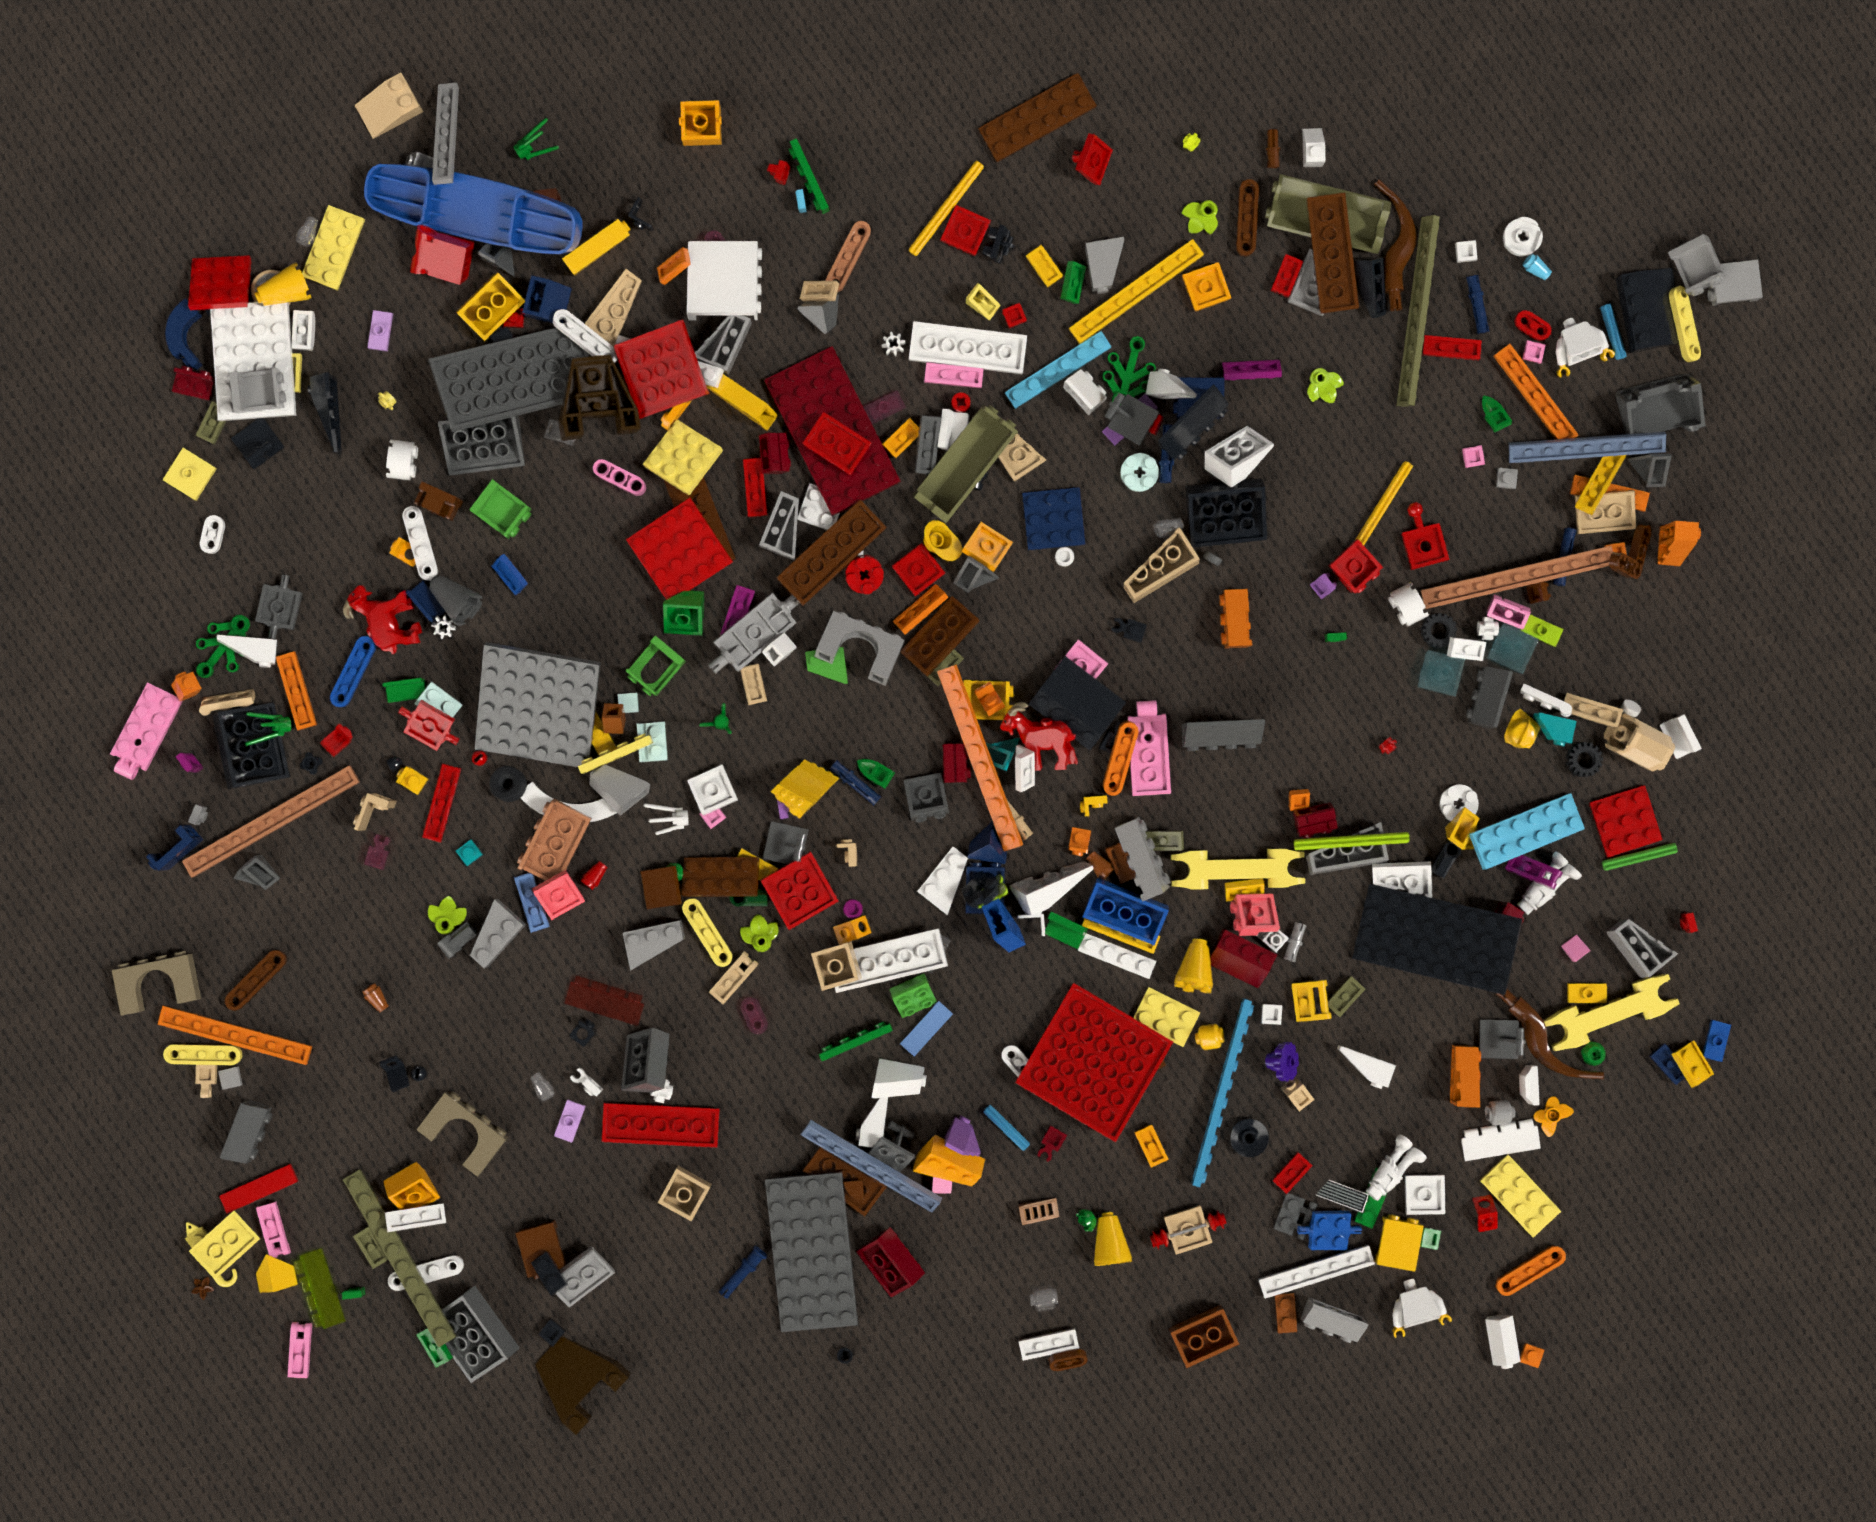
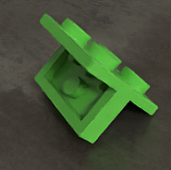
(913, 995)

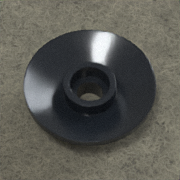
(1259, 1138)

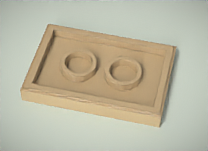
(1613, 513)

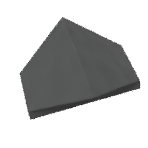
(498, 256)
(821, 313)
(1652, 468)
(973, 575)
(257, 872)

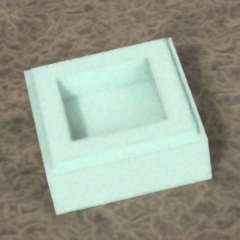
(629, 701)

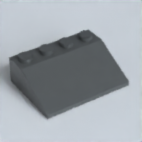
(482, 446)
(1222, 734)
(481, 1336)

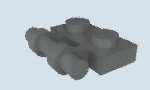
(1289, 1214)

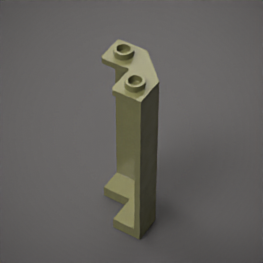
(1365, 214)
(965, 462)

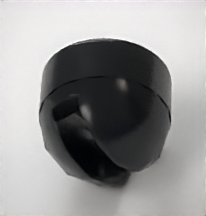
(394, 763)
(422, 1073)
(840, 1356)

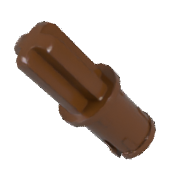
(1273, 149)

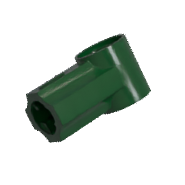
(760, 900)

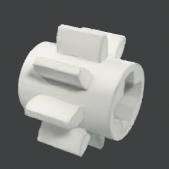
(894, 349)
(1487, 628)
(443, 631)
(661, 1095)

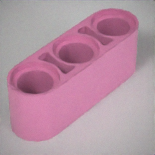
(612, 471)

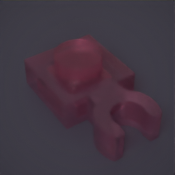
(376, 855)

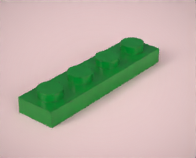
(811, 184)
(862, 1037)

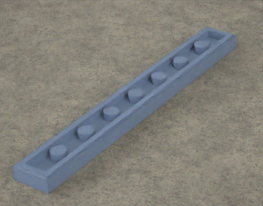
(1587, 447)
(871, 1166)

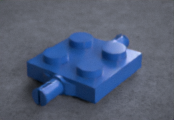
(1329, 1230)

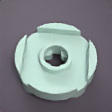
(1147, 464)

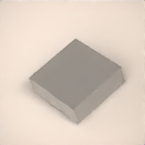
(230, 1078)

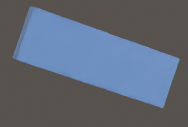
(532, 907)
(926, 1028)

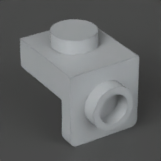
(419, 159)

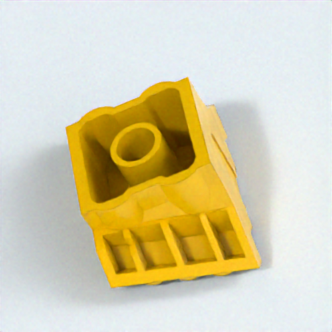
(804, 787)

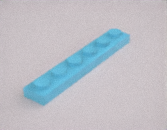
(1058, 370)

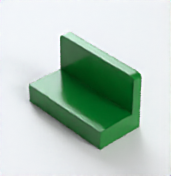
(404, 689)
(1065, 930)

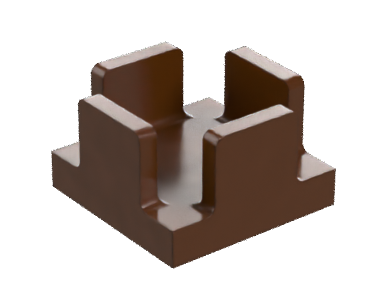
(438, 501)

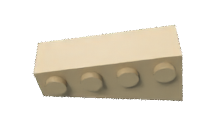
(1162, 566)

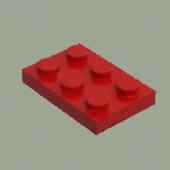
(837, 443)

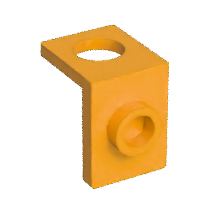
(398, 550)
(850, 931)

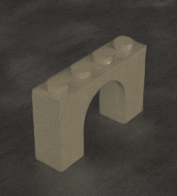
(129, 979)
(489, 1138)

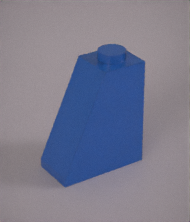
(1003, 926)

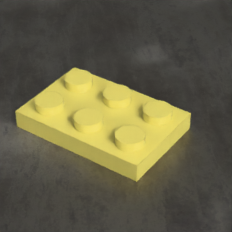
(1166, 1016)
(224, 1245)

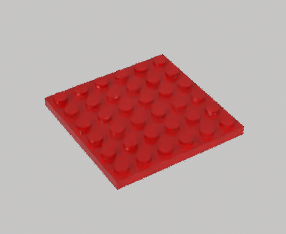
(1094, 1062)

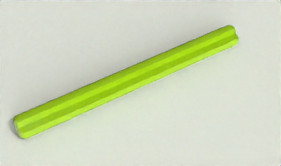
(1351, 841)

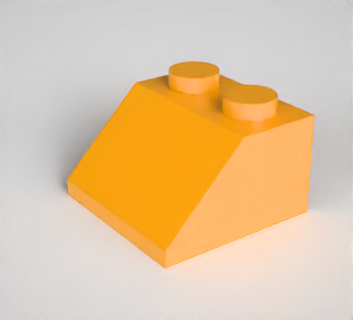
(411, 1188)

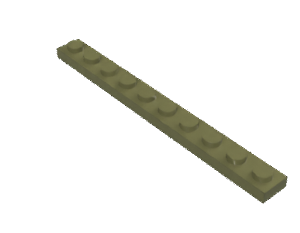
(1418, 311)
(400, 1259)

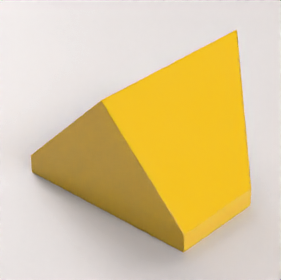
(1460, 828)
(275, 1275)

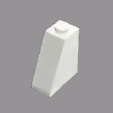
(897, 1079)

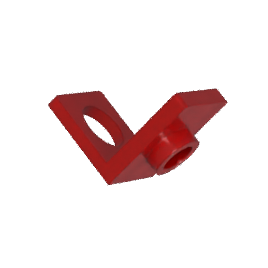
(1486, 1216)

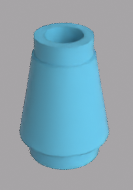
(1536, 266)

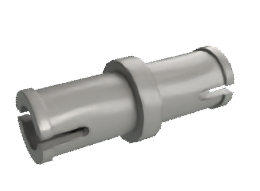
(1294, 942)

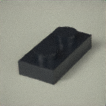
(549, 1273)

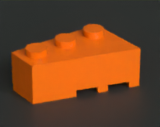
(1677, 541)
(1465, 1076)

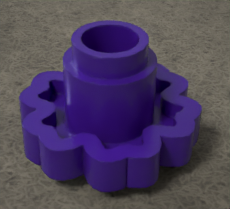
(1283, 1061)

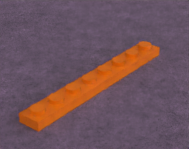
(234, 1035)

